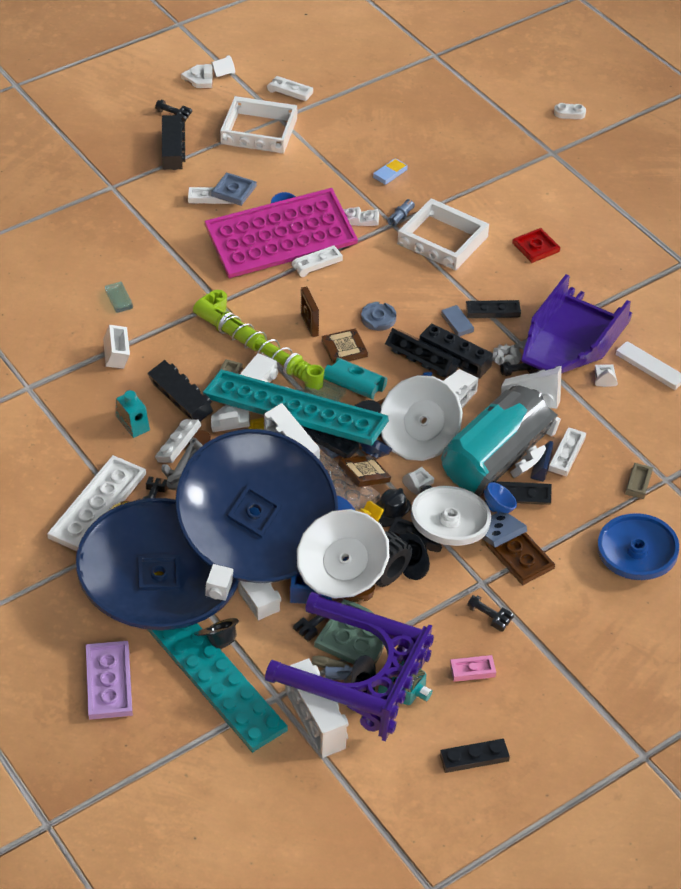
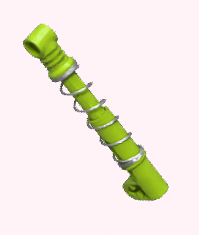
(213, 310)

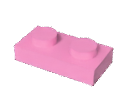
(472, 668)

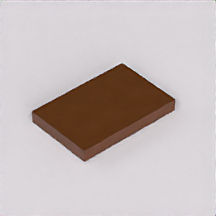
(523, 558)

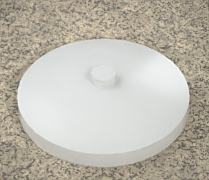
(451, 515)

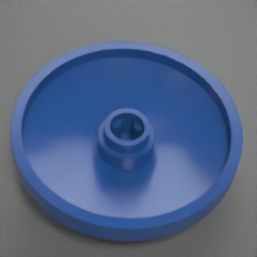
(638, 546)

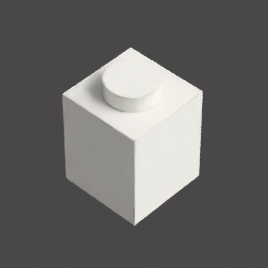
(219, 582)

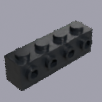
(173, 142)
(423, 352)
(473, 358)
(180, 391)

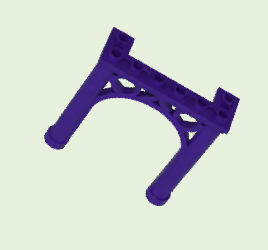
(376, 708)

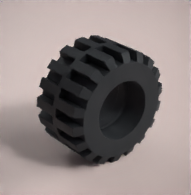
(399, 557)

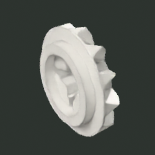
(514, 356)

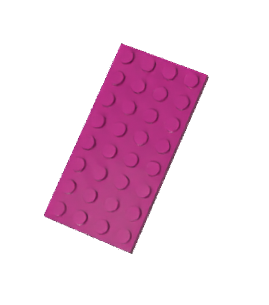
(280, 232)

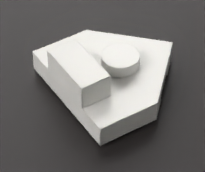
(199, 76)
(229, 418)

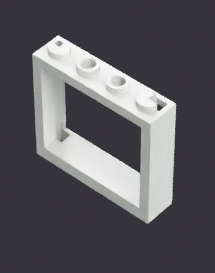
(261, 109)
(450, 216)

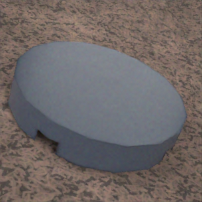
(378, 316)

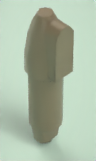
(322, 661)

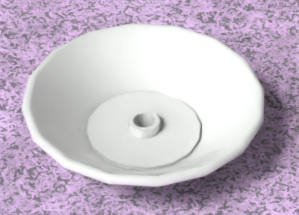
(408, 405)
(340, 536)

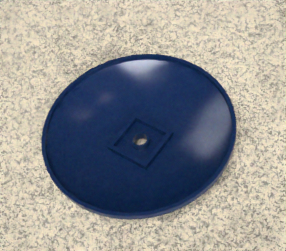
(247, 472)
(119, 565)

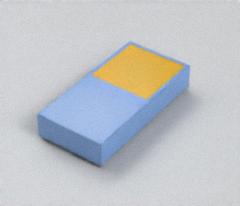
(390, 171)

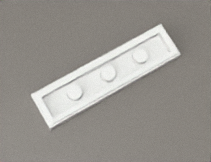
(649, 365)

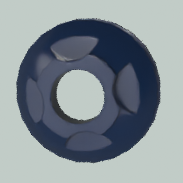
(377, 450)

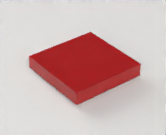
(536, 245)

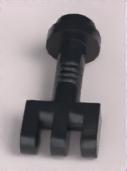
(183, 111)
(507, 369)
(155, 487)
(500, 619)
(308, 628)

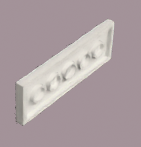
(107, 488)

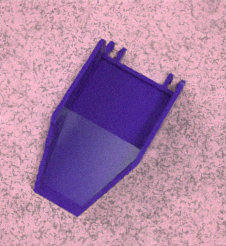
(571, 330)

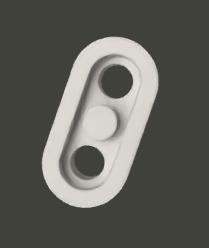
(569, 111)

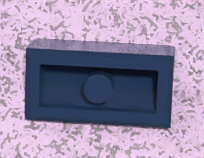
(541, 467)

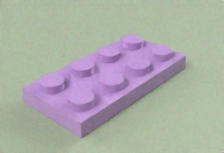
(108, 680)

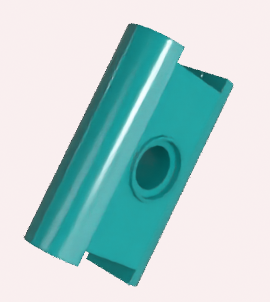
(355, 378)

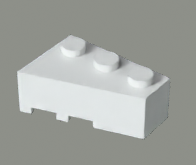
(545, 382)
(464, 385)
(282, 422)

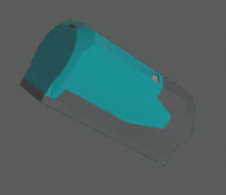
(497, 438)

